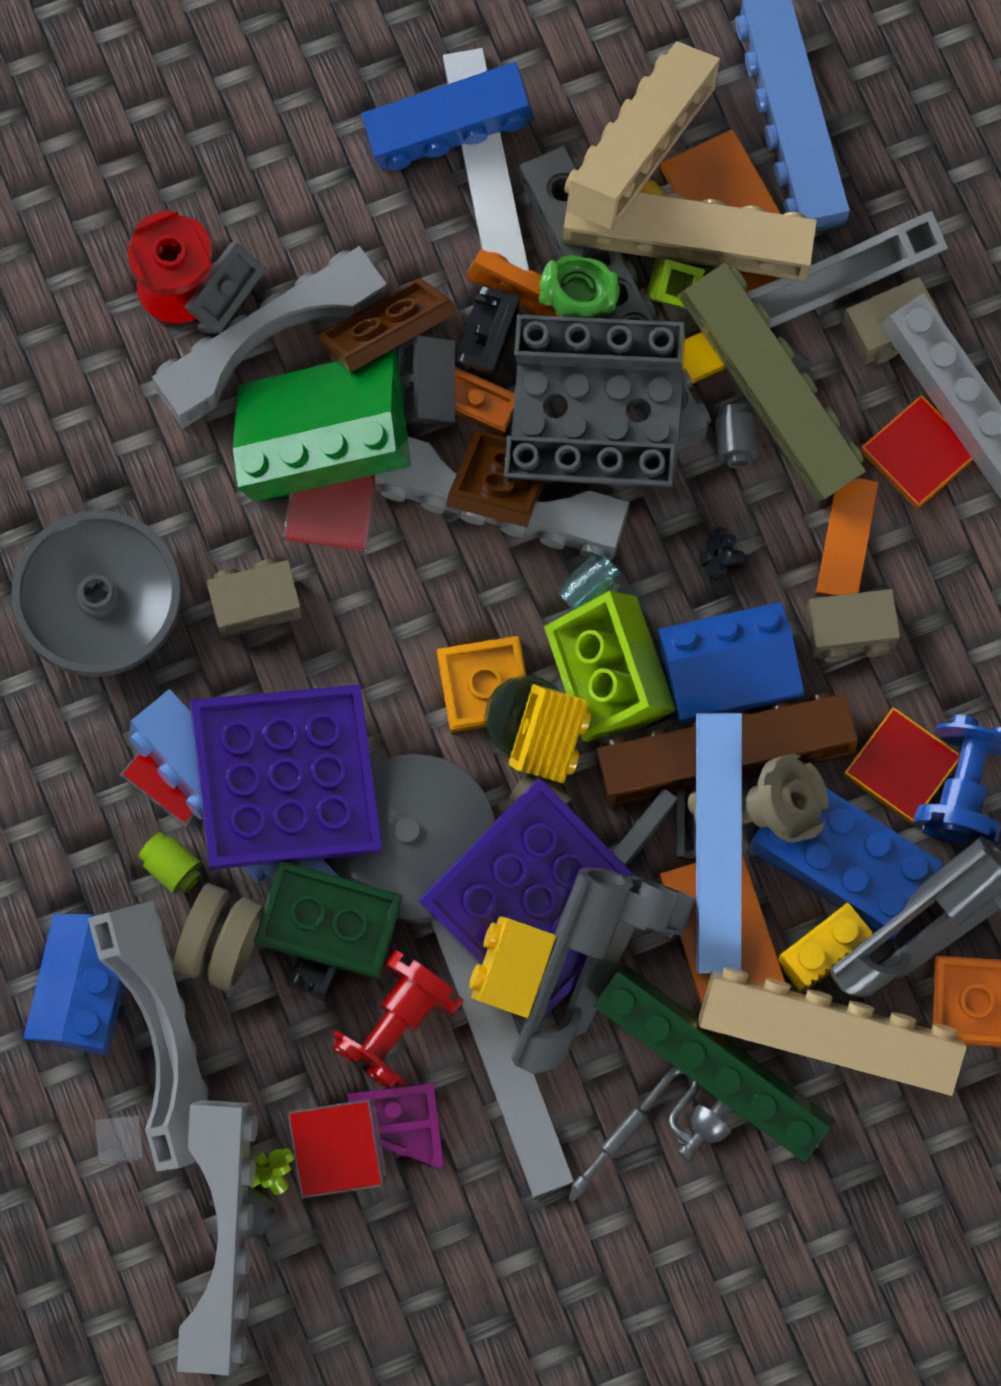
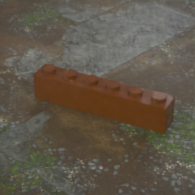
(667, 760)

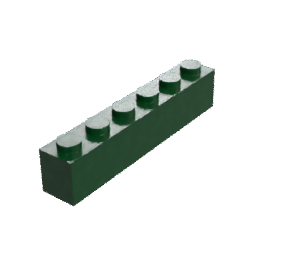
(714, 1063)

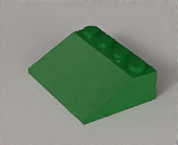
(319, 428)

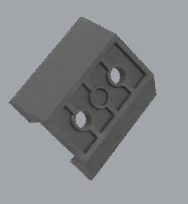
(600, 374)

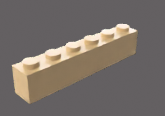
(641, 135)
(704, 235)
(832, 1031)

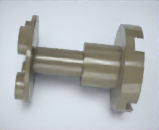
(784, 800)

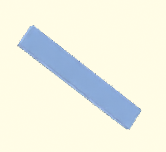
(718, 841)

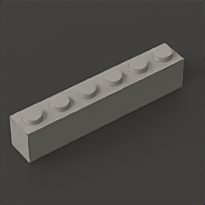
(950, 382)

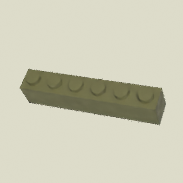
(772, 382)

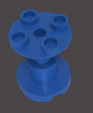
(963, 797)

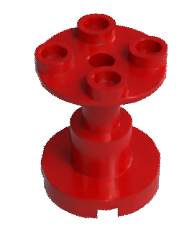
(170, 262)
(404, 1007)

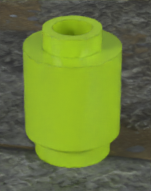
(171, 863)

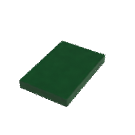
(328, 919)

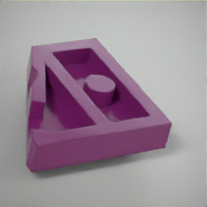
(407, 1121)

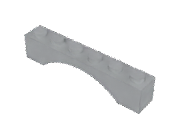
(852, 269)
(338, 291)
(581, 522)
(134, 949)
(221, 1146)

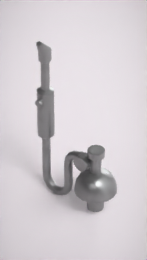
(706, 1124)

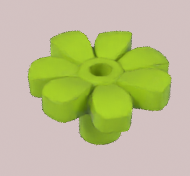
(271, 1170)

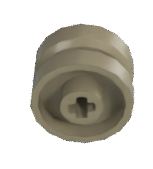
(218, 938)

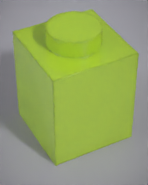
(670, 279)

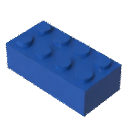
(852, 862)

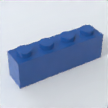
(448, 117)

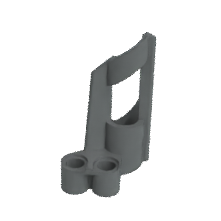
(967, 892)
(598, 923)

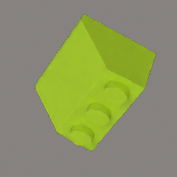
(611, 663)

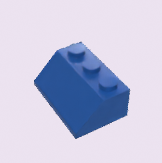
(731, 662)
(75, 992)

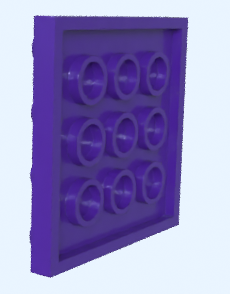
(285, 776)
(522, 873)

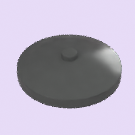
(96, 593)
(426, 822)

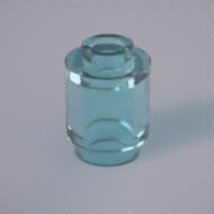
(590, 581)

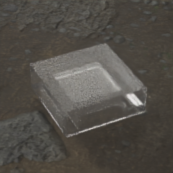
(119, 1140)

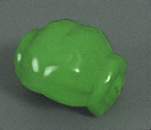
(579, 287)

